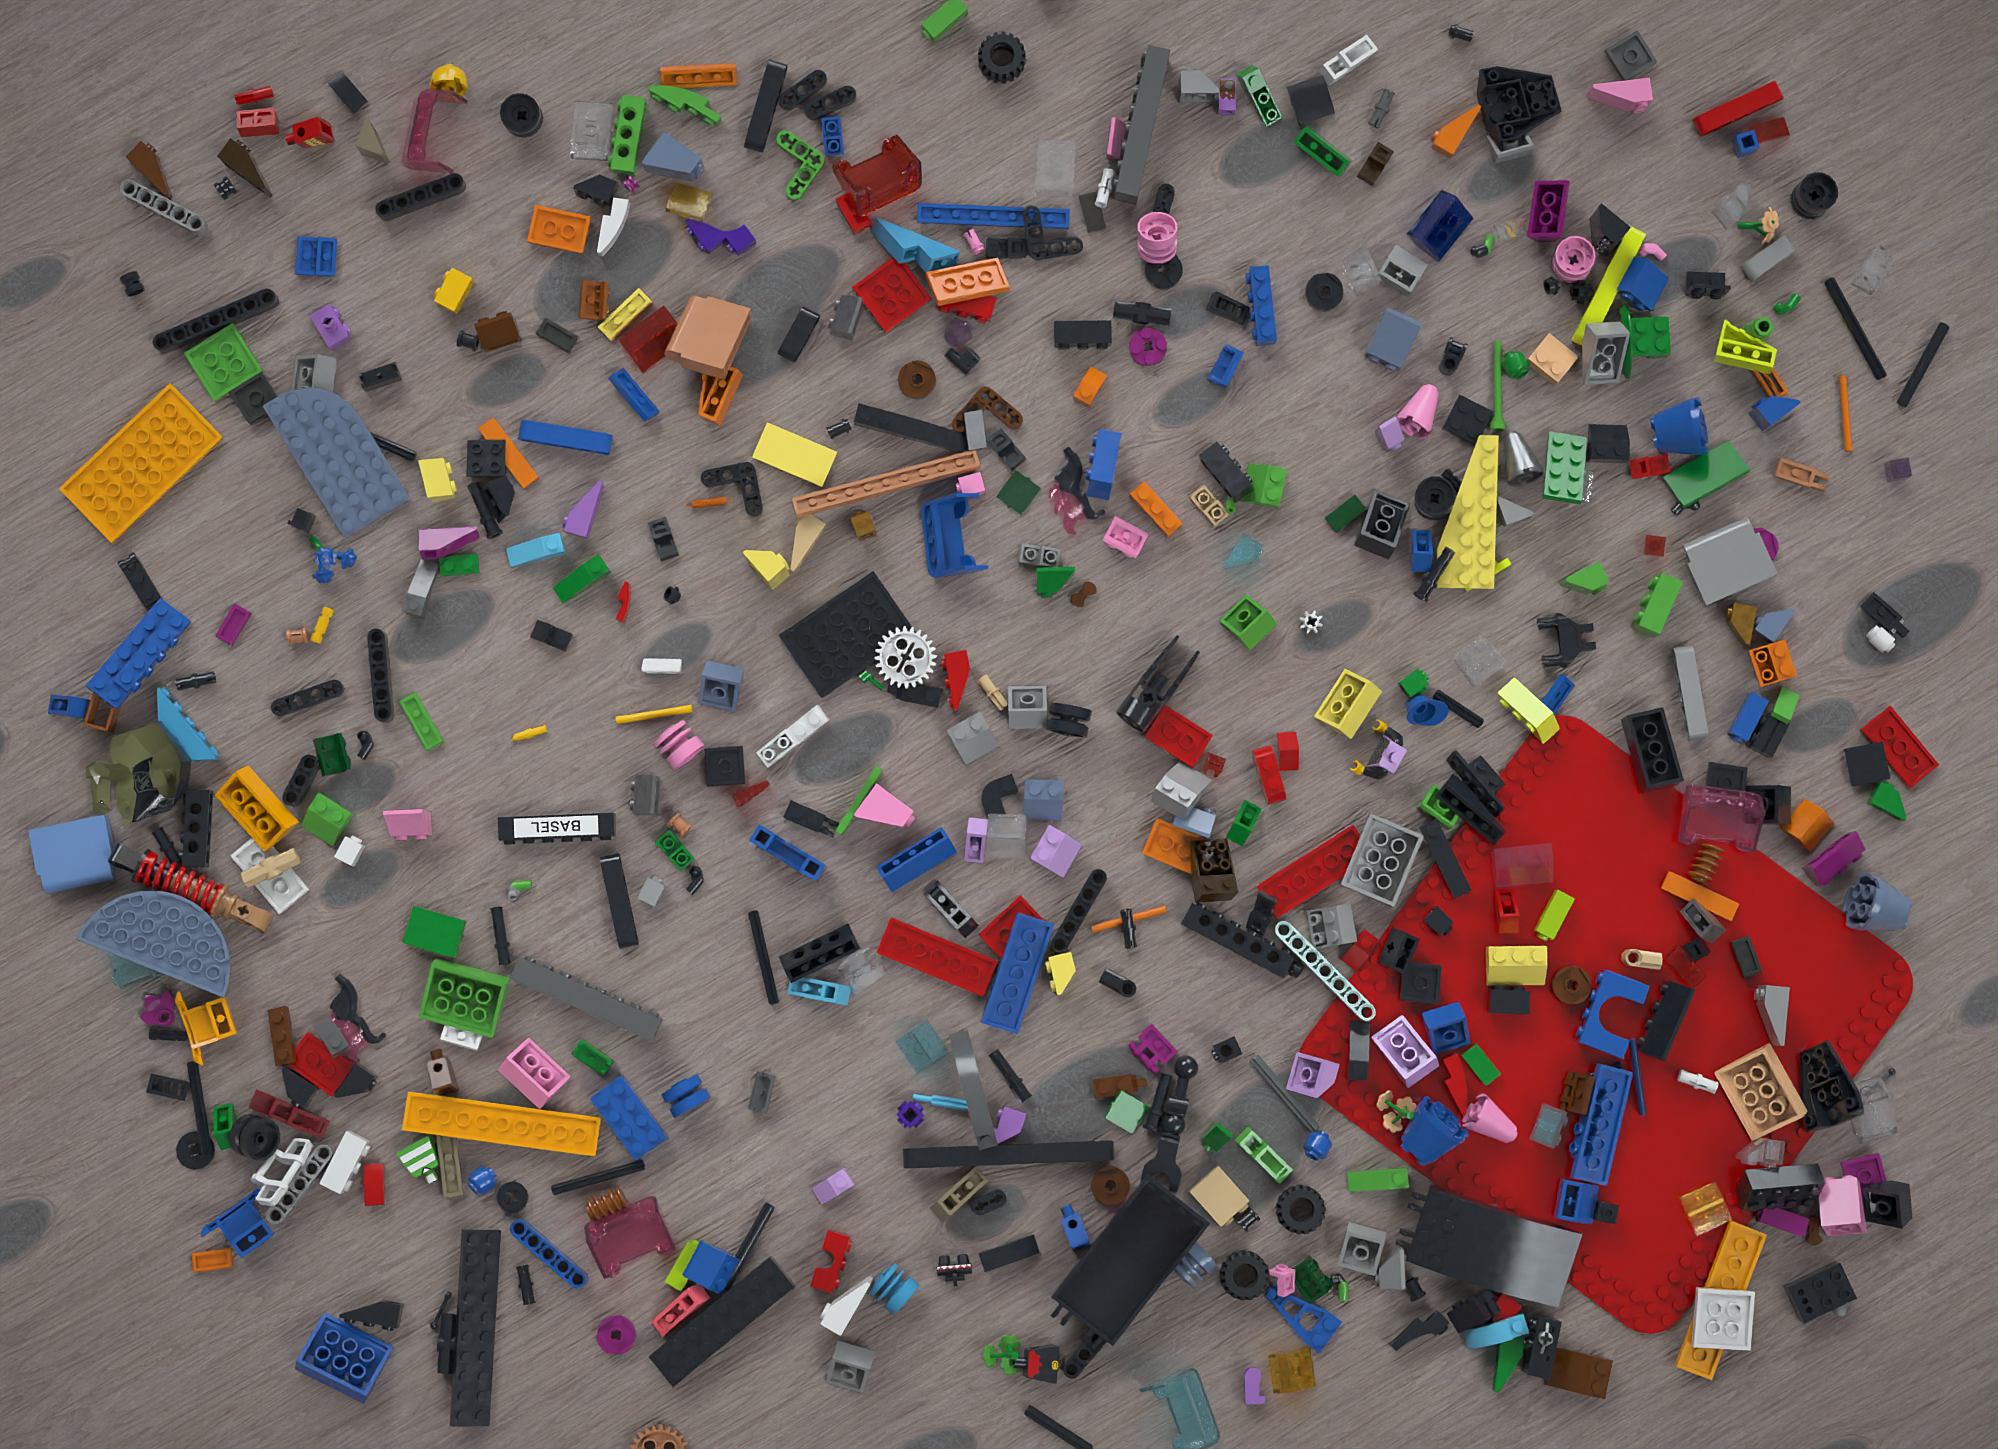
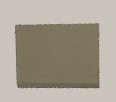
(370, 144)

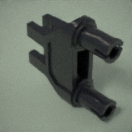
(1568, 639)

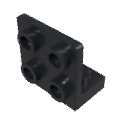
(1706, 284)

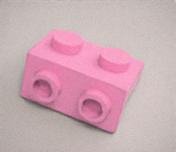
(1125, 537)

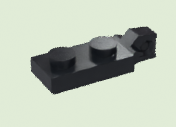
(1884, 615)
(918, 695)

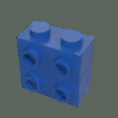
(1642, 284)

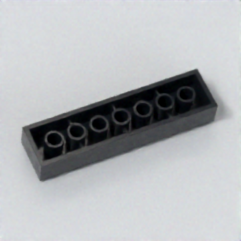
(722, 1321)

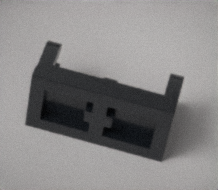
(380, 377)

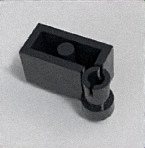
(1473, 1311)

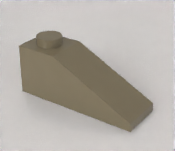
(958, 1194)

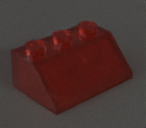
(649, 339)

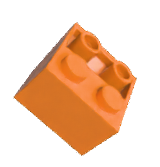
(1772, 663)

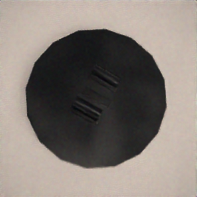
(189, 1152)

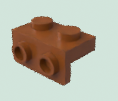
(593, 300)

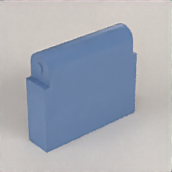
(73, 853)

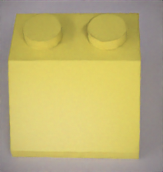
(437, 479)

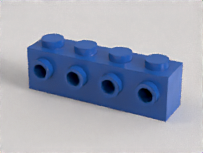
(1262, 305)
(919, 859)

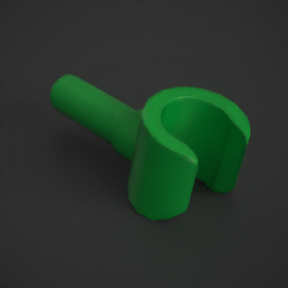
(866, 676)

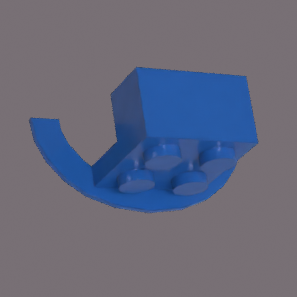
(242, 1226)

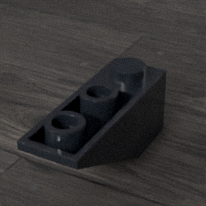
(382, 1313)

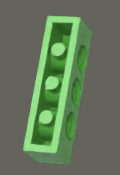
(627, 164)

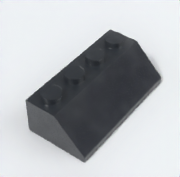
(1665, 1020)

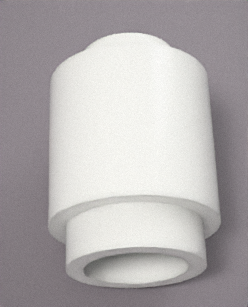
(1880, 639)

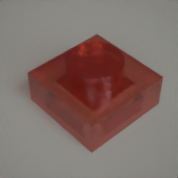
(1654, 545)

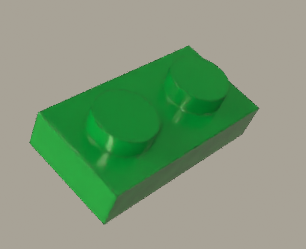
(459, 565)

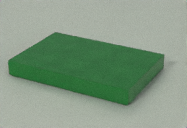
(434, 932)

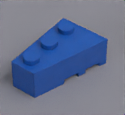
(1103, 464)

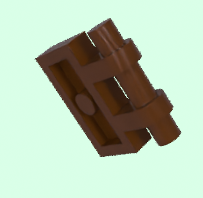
(1577, 1092)

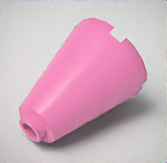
(1419, 412)
(1489, 1120)

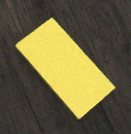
(794, 454)

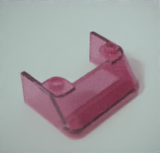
(414, 148)

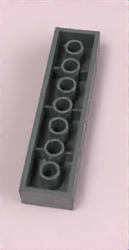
(1142, 123)

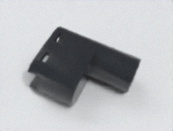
(968, 359)

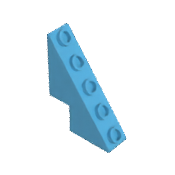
(909, 246)
(183, 728)

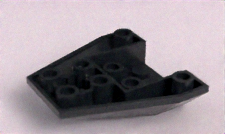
(1515, 101)
(1827, 1089)

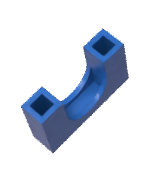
(788, 853)
(1592, 1032)

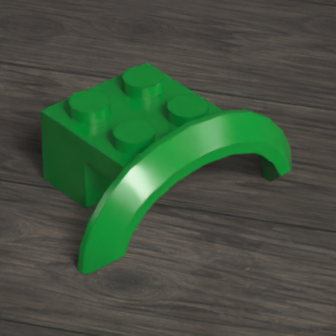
(1647, 338)

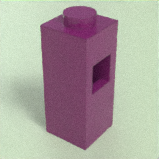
(1783, 1220)

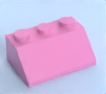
(533, 1073)

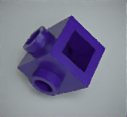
(904, 1120)

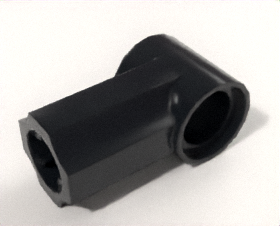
(1115, 982)

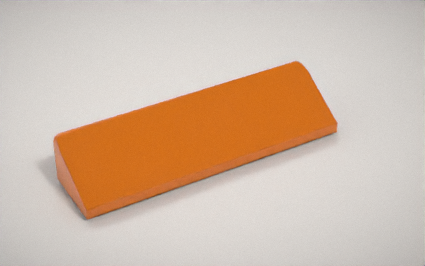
(699, 75)

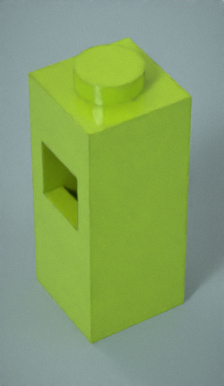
(1553, 915)
(675, 1276)

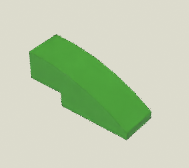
(1263, 1155)

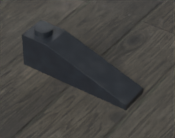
(1466, 805)
(1445, 858)

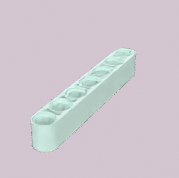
(1320, 962)

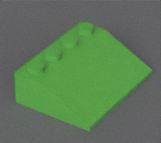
(464, 997)

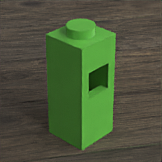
(943, 20)

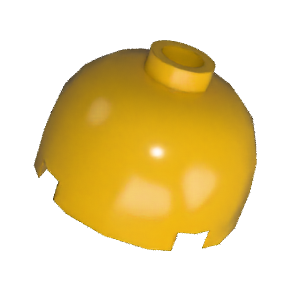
(449, 79)

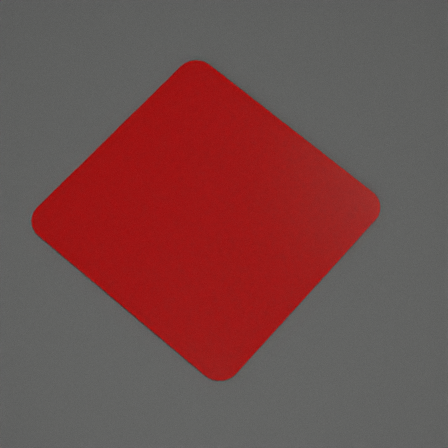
(1612, 859)

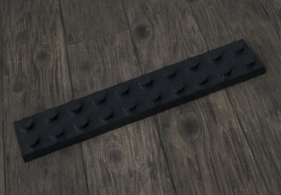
(475, 1327)

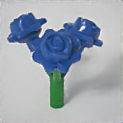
(326, 557)

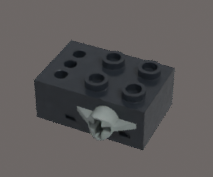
(1821, 1293)
(1541, 1346)

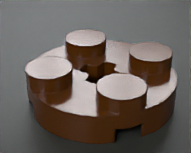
(926, 374)
(1560, 984)
(1116, 1176)

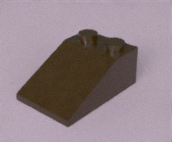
(238, 159)

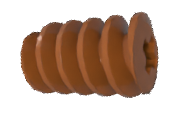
(1705, 864)
(606, 1204)

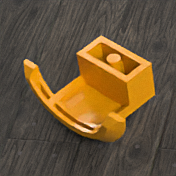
(206, 1023)

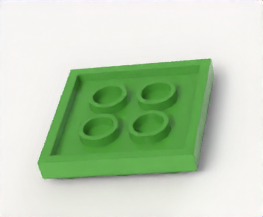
(223, 362)

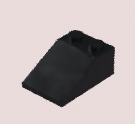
(1382, 524)

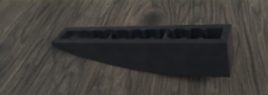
(909, 428)

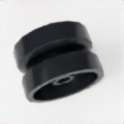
(1068, 721)
(254, 1137)

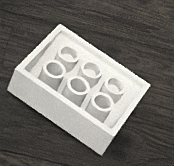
(838, 1314)

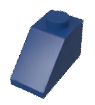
(1421, 551)
(68, 706)

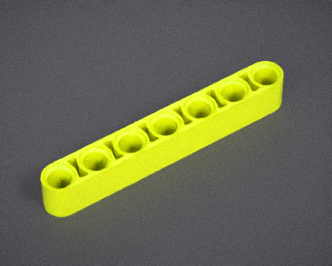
(1610, 281)

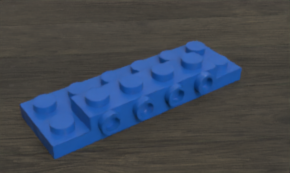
(138, 654)
(1600, 1127)

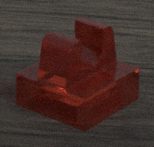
(1214, 763)

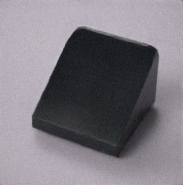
(1697, 948)

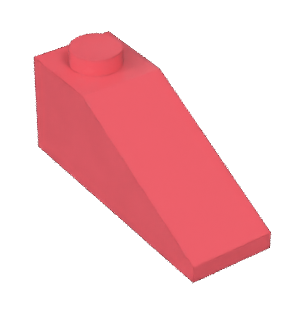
(681, 1309)

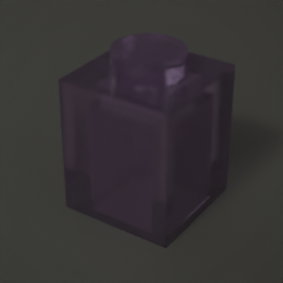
(1898, 469)

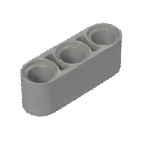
(1768, 258)

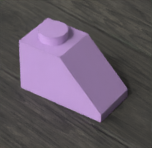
(1390, 435)
(975, 840)
(833, 1186)

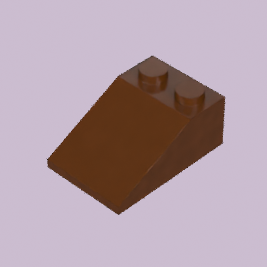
(1580, 1373)

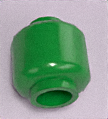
(1515, 364)

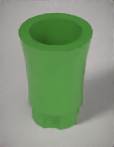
(1753, 330)

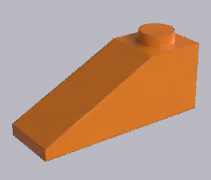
(1452, 134)

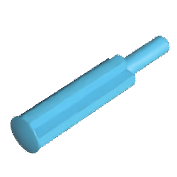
(942, 1101)

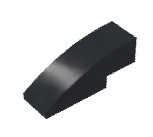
(1009, 1253)

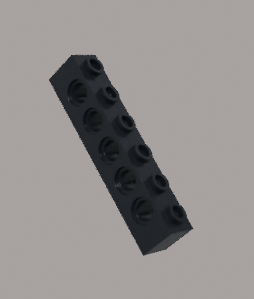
(1191, 921)

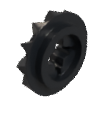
(503, 1198)

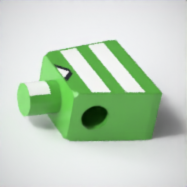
(421, 1159)

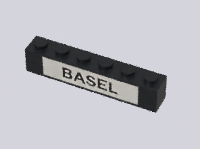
(556, 827)

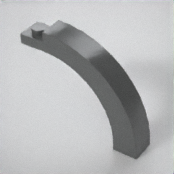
(973, 1090)

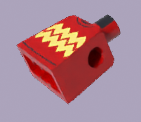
(310, 133)

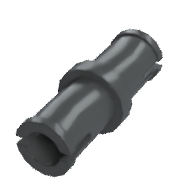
(1381, 108)

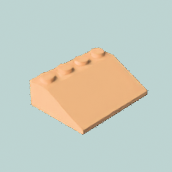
(1761, 1092)

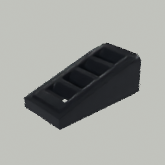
(1225, 314)
(153, 1077)

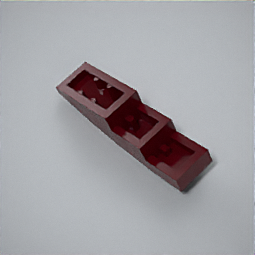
(289, 1114)

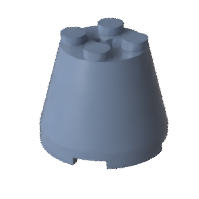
(1875, 905)

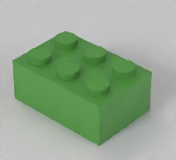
(1656, 605)

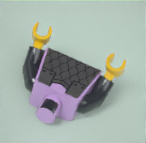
(1386, 755)

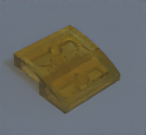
(689, 202)
(1705, 1208)

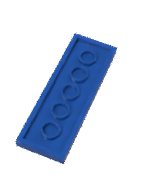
(1017, 973)

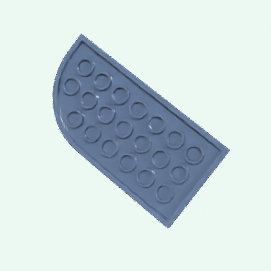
(337, 456)

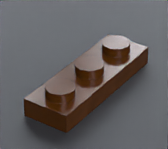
(281, 1036)

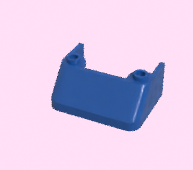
(944, 536)

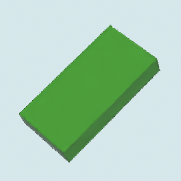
(1784, 705)

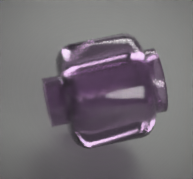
(958, 333)

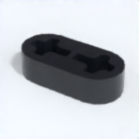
(1168, 202)
(991, 1206)

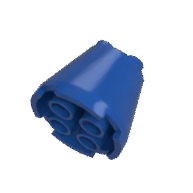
(1681, 429)
(1432, 1132)

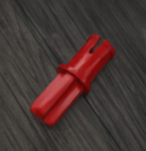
(254, 95)

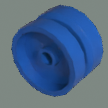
(685, 1095)

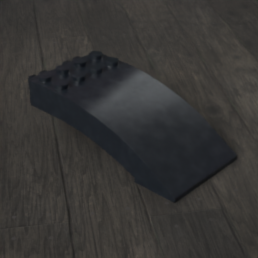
(1491, 1246)
(1128, 1261)

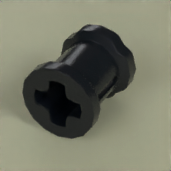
(468, 341)
(1247, 1219)
(1414, 1289)

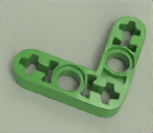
(806, 166)

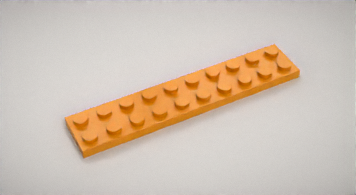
(501, 1124)

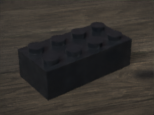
(1652, 750)
(1780, 1187)

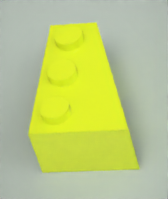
(1743, 350)

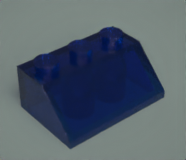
(1440, 225)

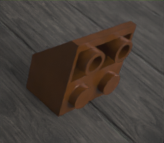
(498, 331)

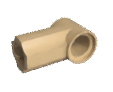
(1643, 959)

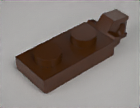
(1112, 1085)

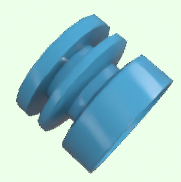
(893, 1288)

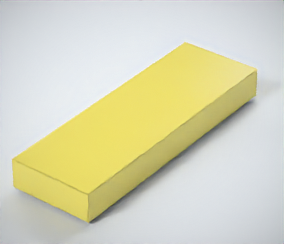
(624, 314)

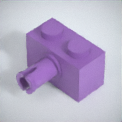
(331, 327)

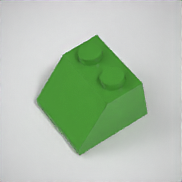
(1266, 484)
(1587, 580)
(1248, 622)
(326, 819)

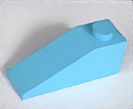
(536, 550)
(820, 990)

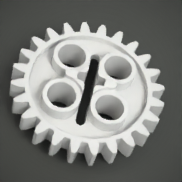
(921, 665)

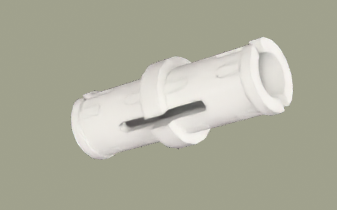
(1104, 188)
(1697, 1081)

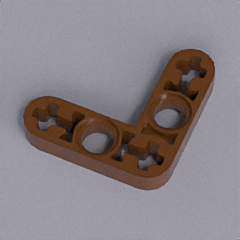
(983, 404)

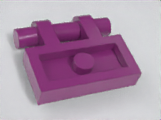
(1156, 1044)

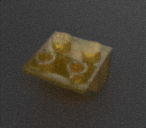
(1291, 1370)

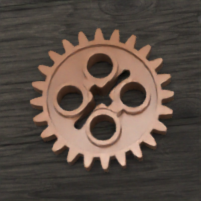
(659, 1437)

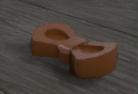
(1078, 598)
(1813, 1236)

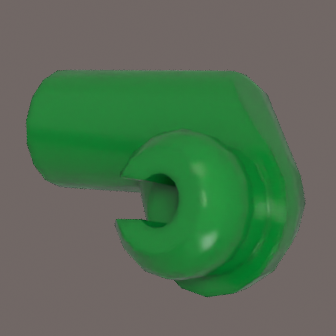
(1790, 305)

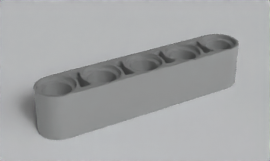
(157, 201)
(1690, 692)
(309, 1180)

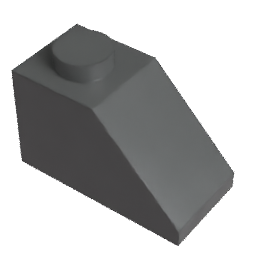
(331, 1037)

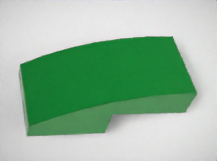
(674, 849)

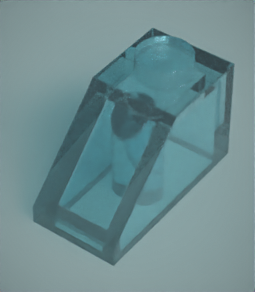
(1244, 552)

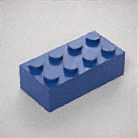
(629, 1117)

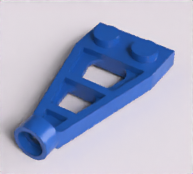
(1322, 1330)

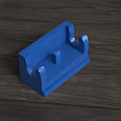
(1225, 366)

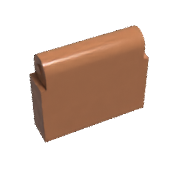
(708, 335)

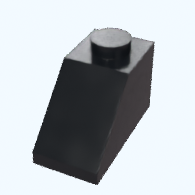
(499, 497)
(357, 1082)
(298, 1088)

